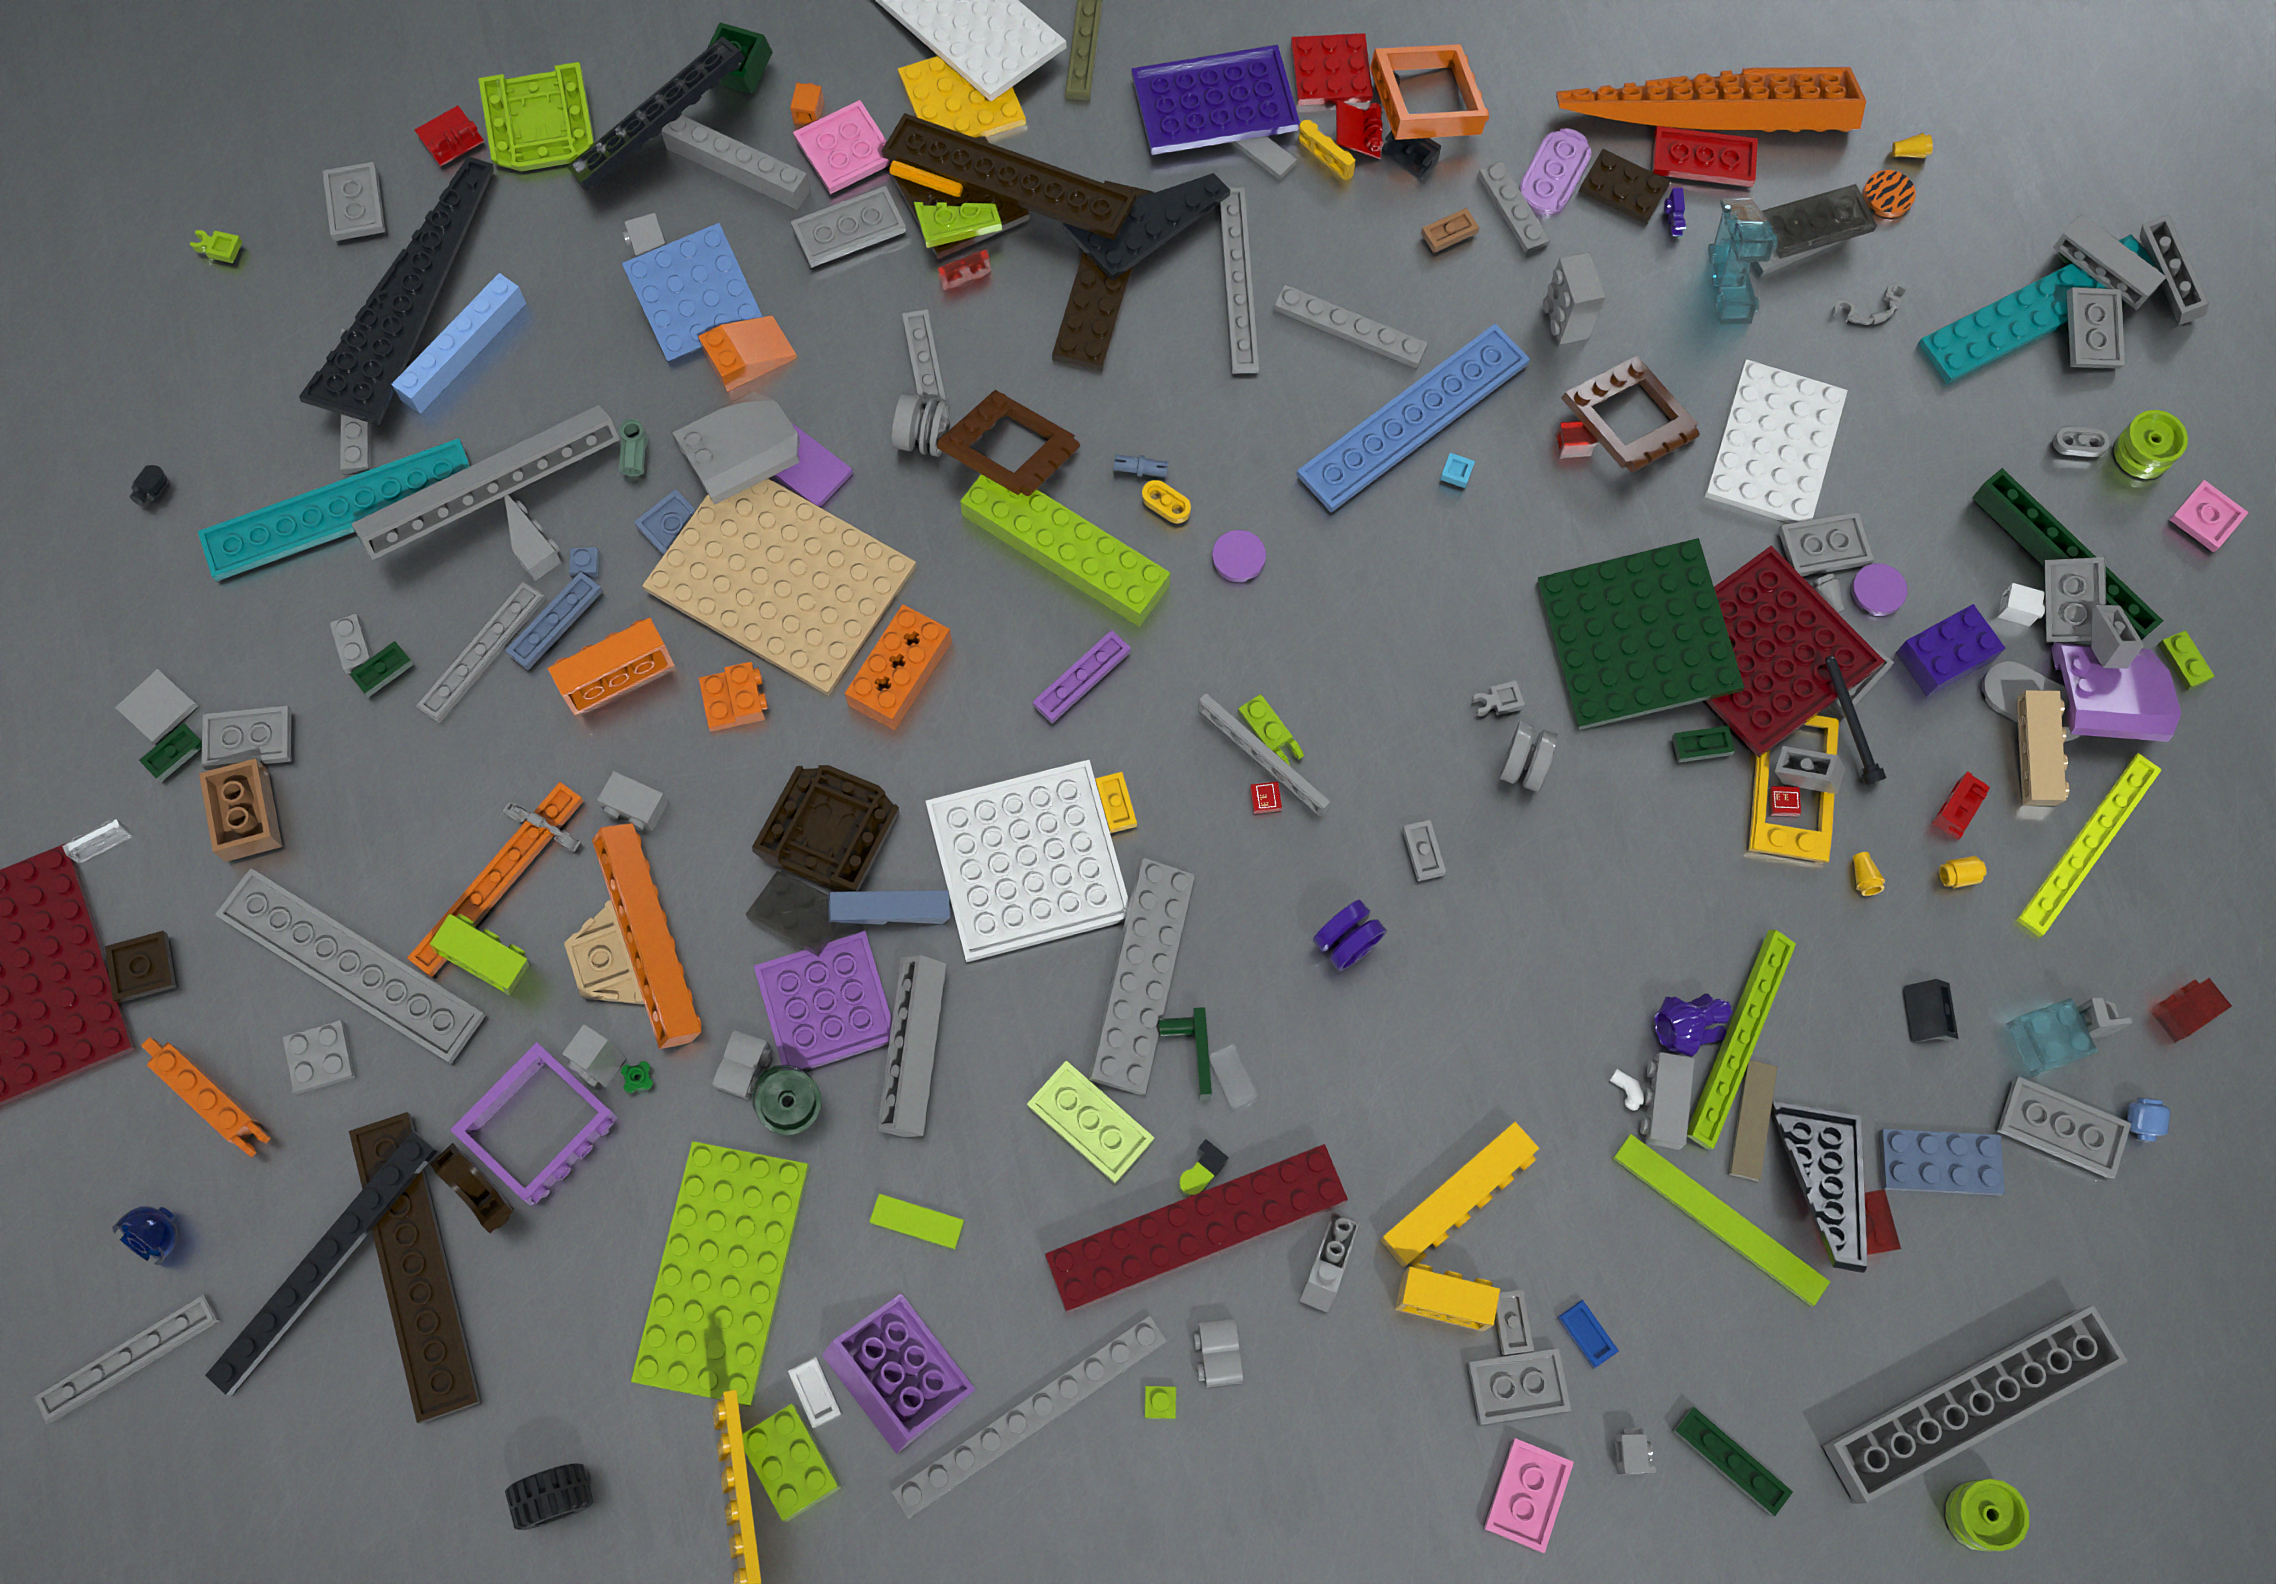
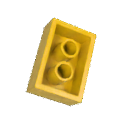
(1448, 1297)

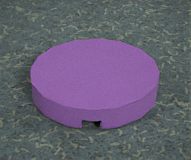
(1238, 556)
(1879, 589)

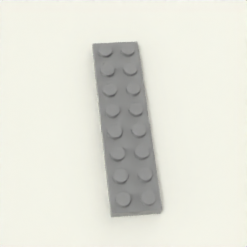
(1141, 977)

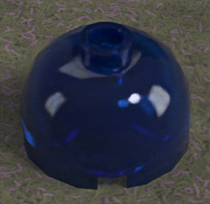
(148, 1232)

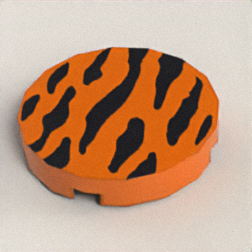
(1889, 193)

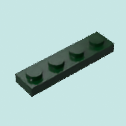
(1733, 1461)

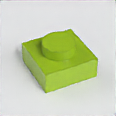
(1160, 1402)

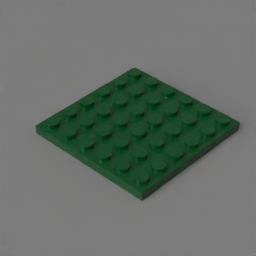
(1640, 634)

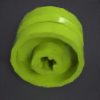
(2150, 444)
(1987, 1515)

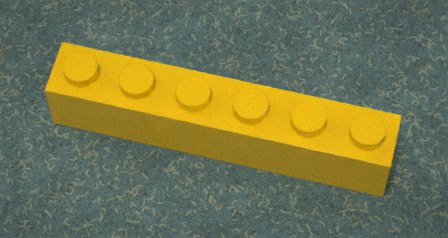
(1459, 1194)

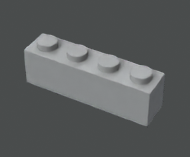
(2170, 258)
(2109, 261)

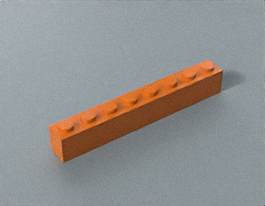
(646, 935)

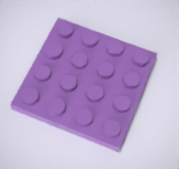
(825, 1003)

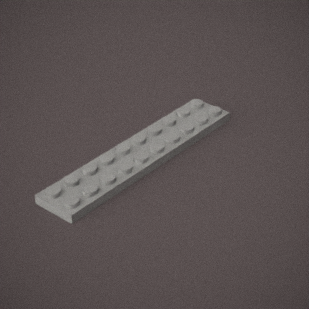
(351, 965)

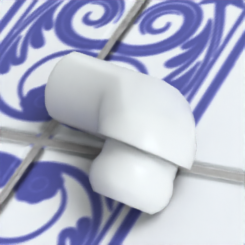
(1631, 1087)

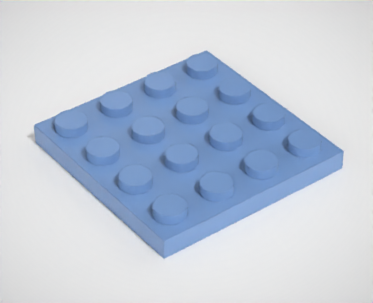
(690, 289)

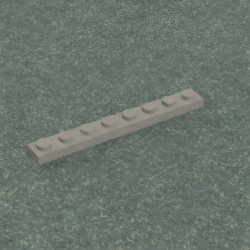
(1239, 283)

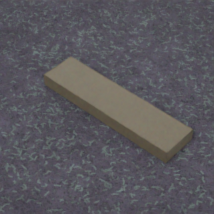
(1753, 1121)

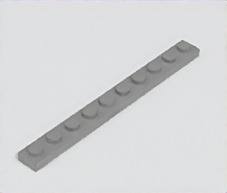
(1028, 1417)

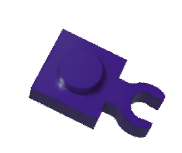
(1675, 208)

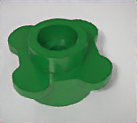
(644, 1082)

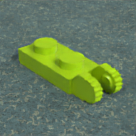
(1269, 728)

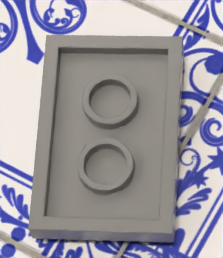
(353, 201)
(2095, 328)
(1826, 544)
(2071, 594)
(246, 735)
(1519, 1386)

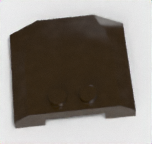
(827, 827)

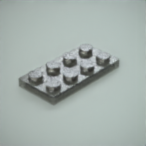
(1820, 220)

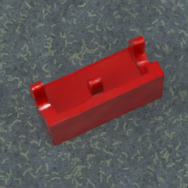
(1961, 805)

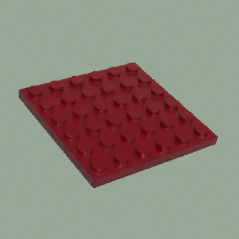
(1780, 645)

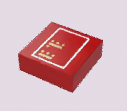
(1265, 797)
(1784, 801)

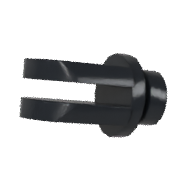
(148, 485)

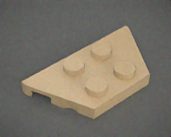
(602, 960)

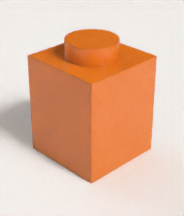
(806, 103)

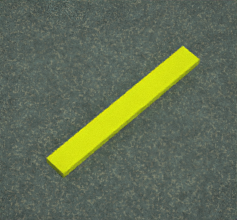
(2088, 845)

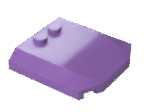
(2117, 701)

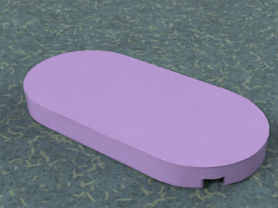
(1555, 171)

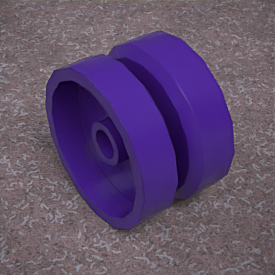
(1349, 935)

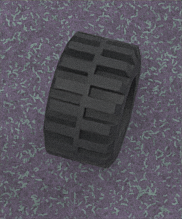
(548, 1496)

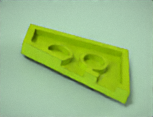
(954, 223)

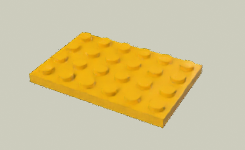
(735, 1482)

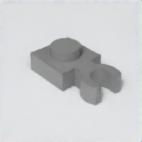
(1502, 698)

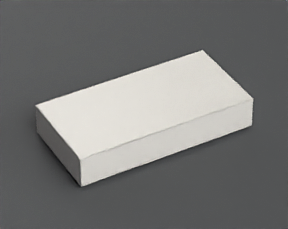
(814, 1392)

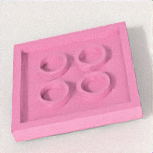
(843, 146)

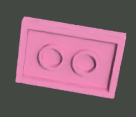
(1528, 1495)

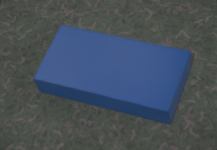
(1587, 1334)

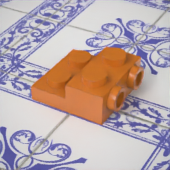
(733, 697)

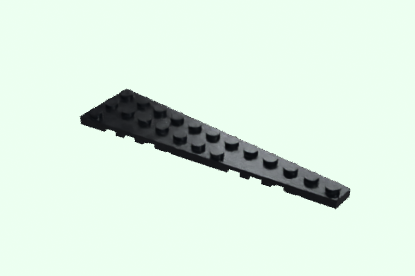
(388, 326)

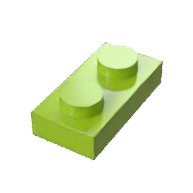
(2186, 660)

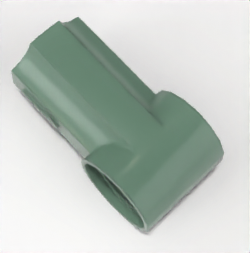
(632, 449)

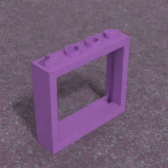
(501, 1093)

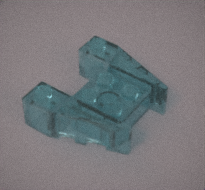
(1741, 238)

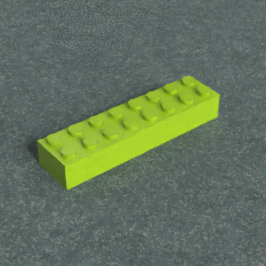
(1069, 547)

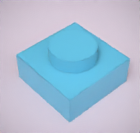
(1457, 470)

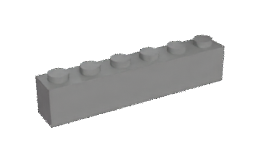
(737, 161)
(911, 1046)

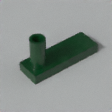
(1197, 1026)

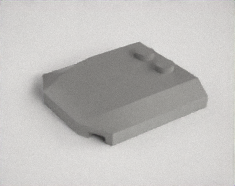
(739, 445)

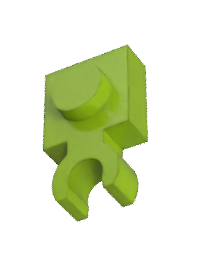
(219, 246)

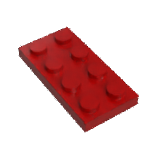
(1705, 156)

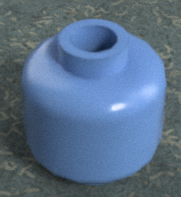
(2148, 1118)

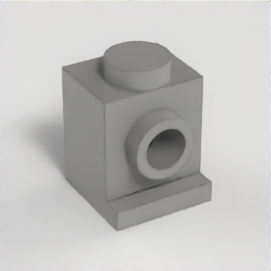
(1634, 1452)

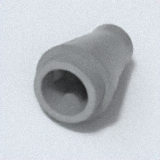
(1830, 590)

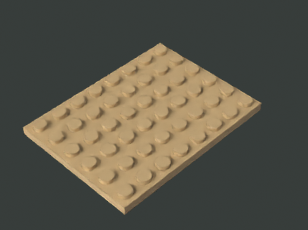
(781, 580)

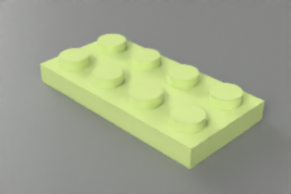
(1090, 1122)

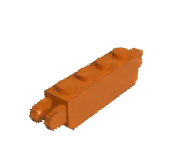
(204, 1095)

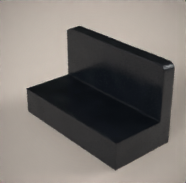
(1931, 1011)

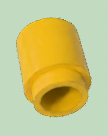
(1962, 872)

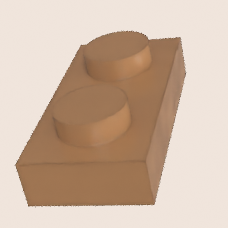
(1450, 230)

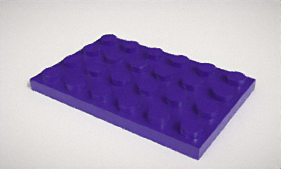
(1215, 99)

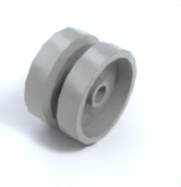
(1532, 757)

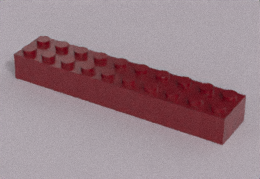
(1195, 1229)

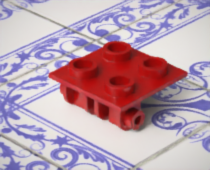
(1359, 128)
(449, 135)

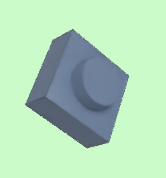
(584, 560)

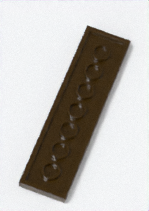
(1092, 310)

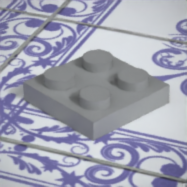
(318, 1057)

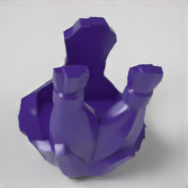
(1683, 1023)

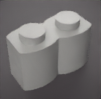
(742, 1064)
(1219, 1352)

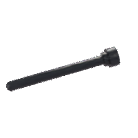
(1871, 771)

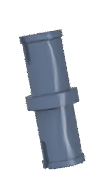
(1140, 465)

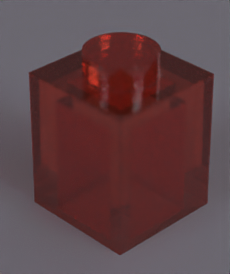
(1574, 440)

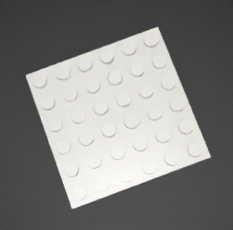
(1028, 860)

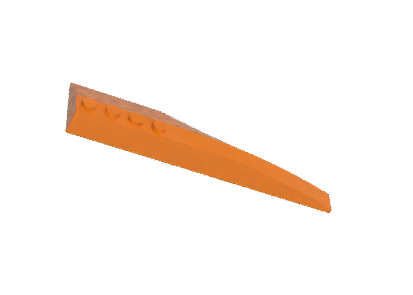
(1745, 101)

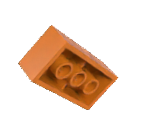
(893, 650)
(611, 666)

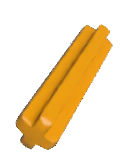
(925, 178)

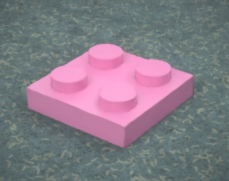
(2209, 516)

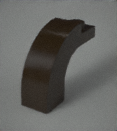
(473, 1187)

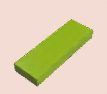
(917, 1221)

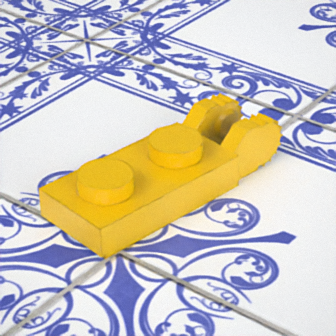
(1326, 150)

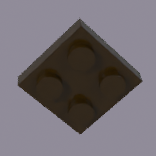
(140, 966)

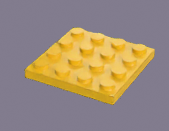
(952, 102)

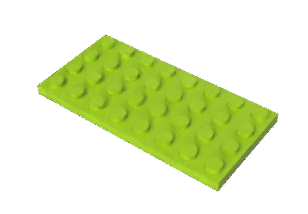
(720, 1273)

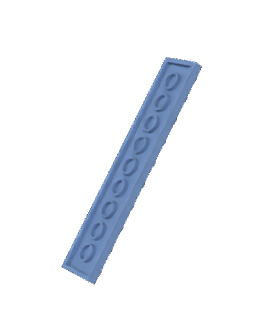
(1412, 417)

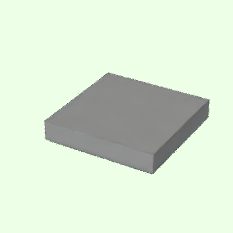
(156, 706)

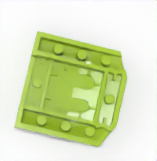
(537, 118)

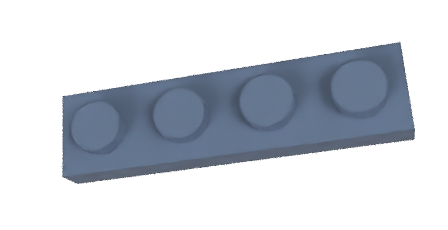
(554, 620)

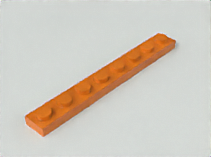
(501, 871)

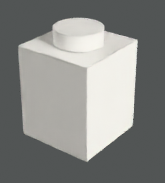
(2022, 604)

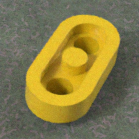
(1168, 501)

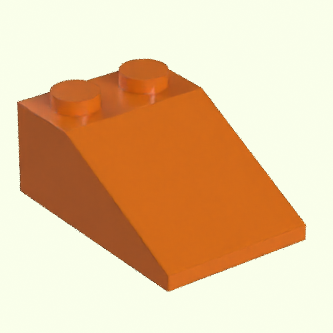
(746, 350)

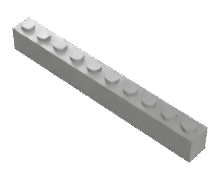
(485, 482)

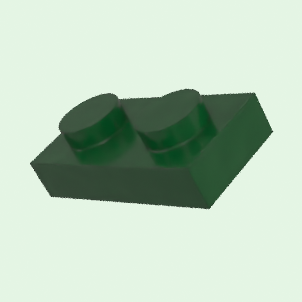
(381, 669)
(1703, 744)
(171, 752)

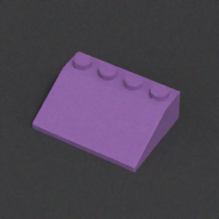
(898, 1372)

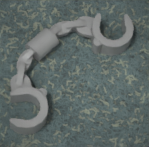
(1893, 301)
(520, 815)

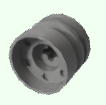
(918, 424)

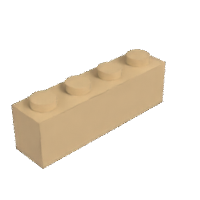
(2042, 748)

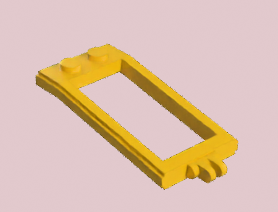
(1790, 840)

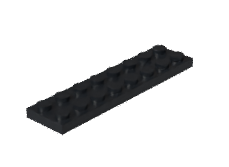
(656, 112)

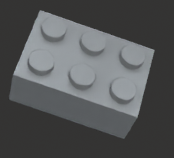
(1574, 298)

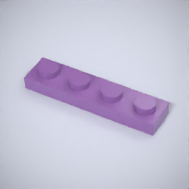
(1081, 676)

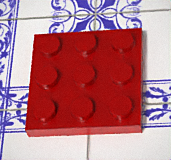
(1331, 69)

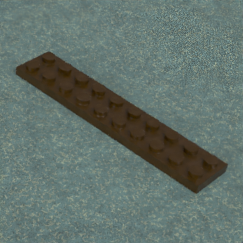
(1010, 176)
(417, 1282)

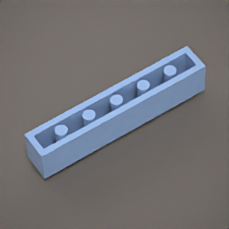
(459, 343)

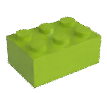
(480, 953)
(789, 1463)

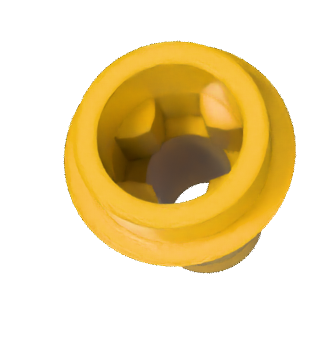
(1914, 147)
(1867, 875)

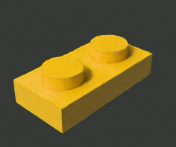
(1116, 802)

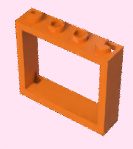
(1428, 124)

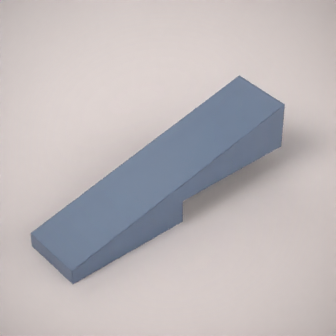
(890, 906)

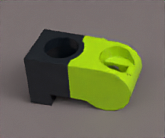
(1205, 1170)

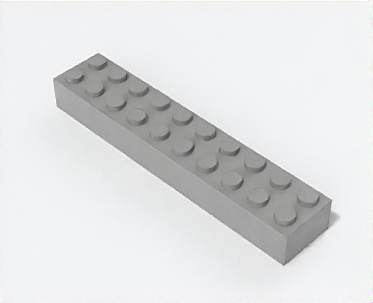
(1974, 1404)

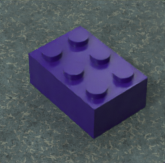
(1950, 650)

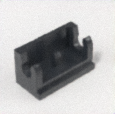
(1413, 154)

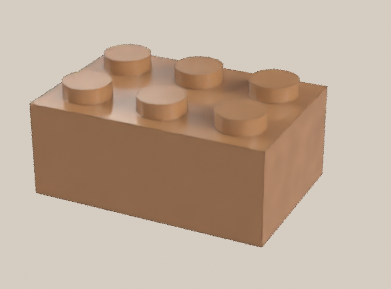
(240, 810)

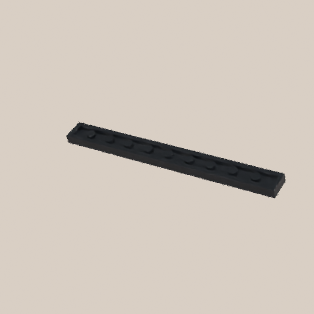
(321, 1264)

